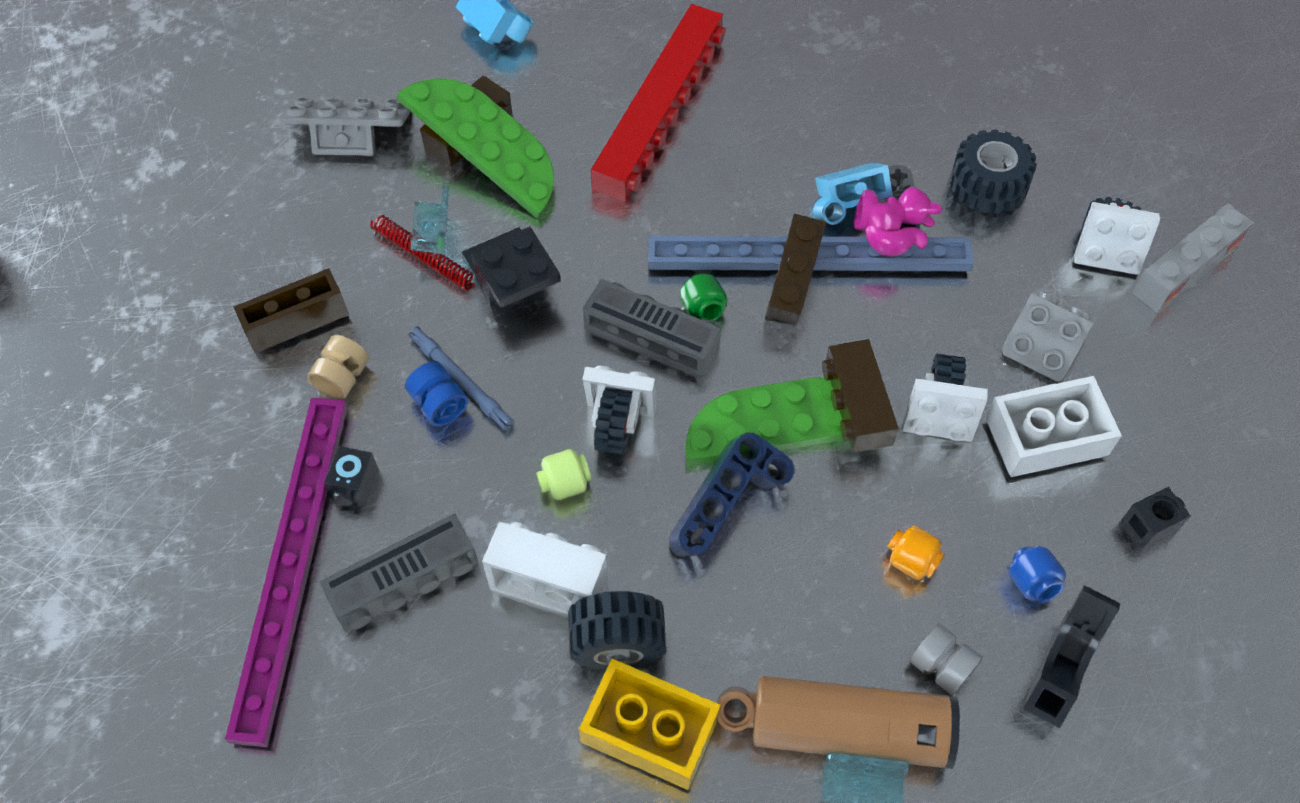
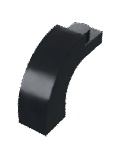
(1068, 656)

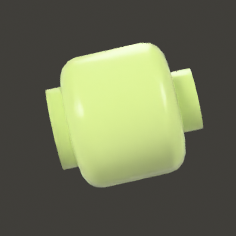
(564, 474)

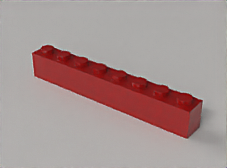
(657, 103)

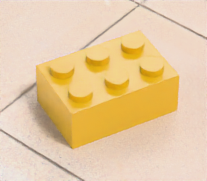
(649, 723)

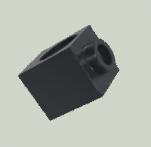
(1147, 526)

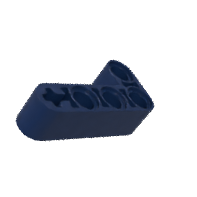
(722, 498)

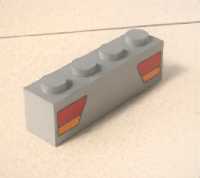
(1192, 258)

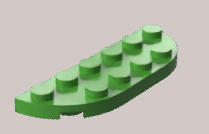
(485, 138)
(781, 413)

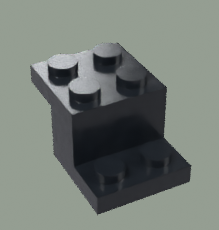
(511, 266)

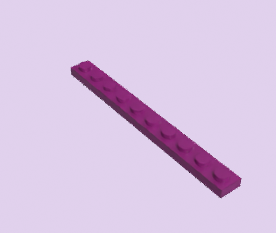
(286, 577)

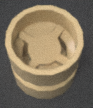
(338, 367)

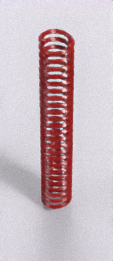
(385, 225)

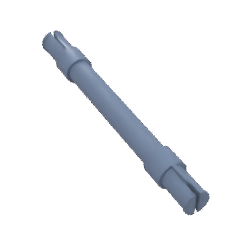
(486, 403)

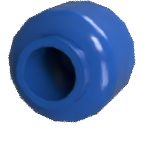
(1037, 573)

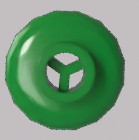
(703, 297)

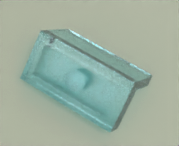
(430, 224)
(862, 779)

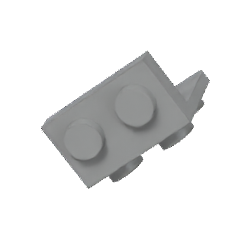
(1047, 336)

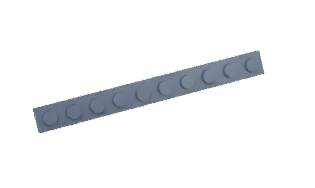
(833, 254)

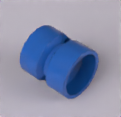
(436, 393)

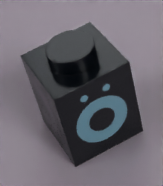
(351, 476)

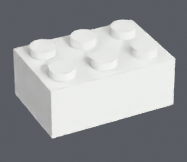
(1052, 426)
(543, 567)

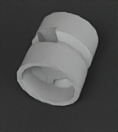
(946, 659)

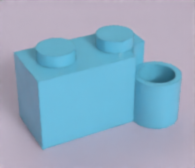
(495, 19)
(845, 189)

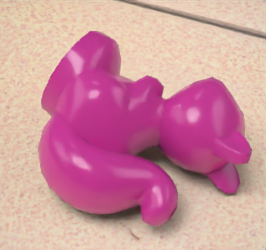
(884, 219)

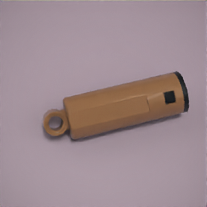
(848, 720)

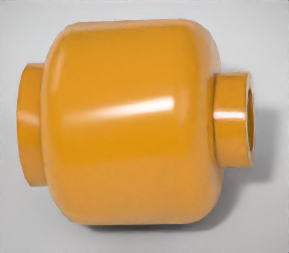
(915, 552)

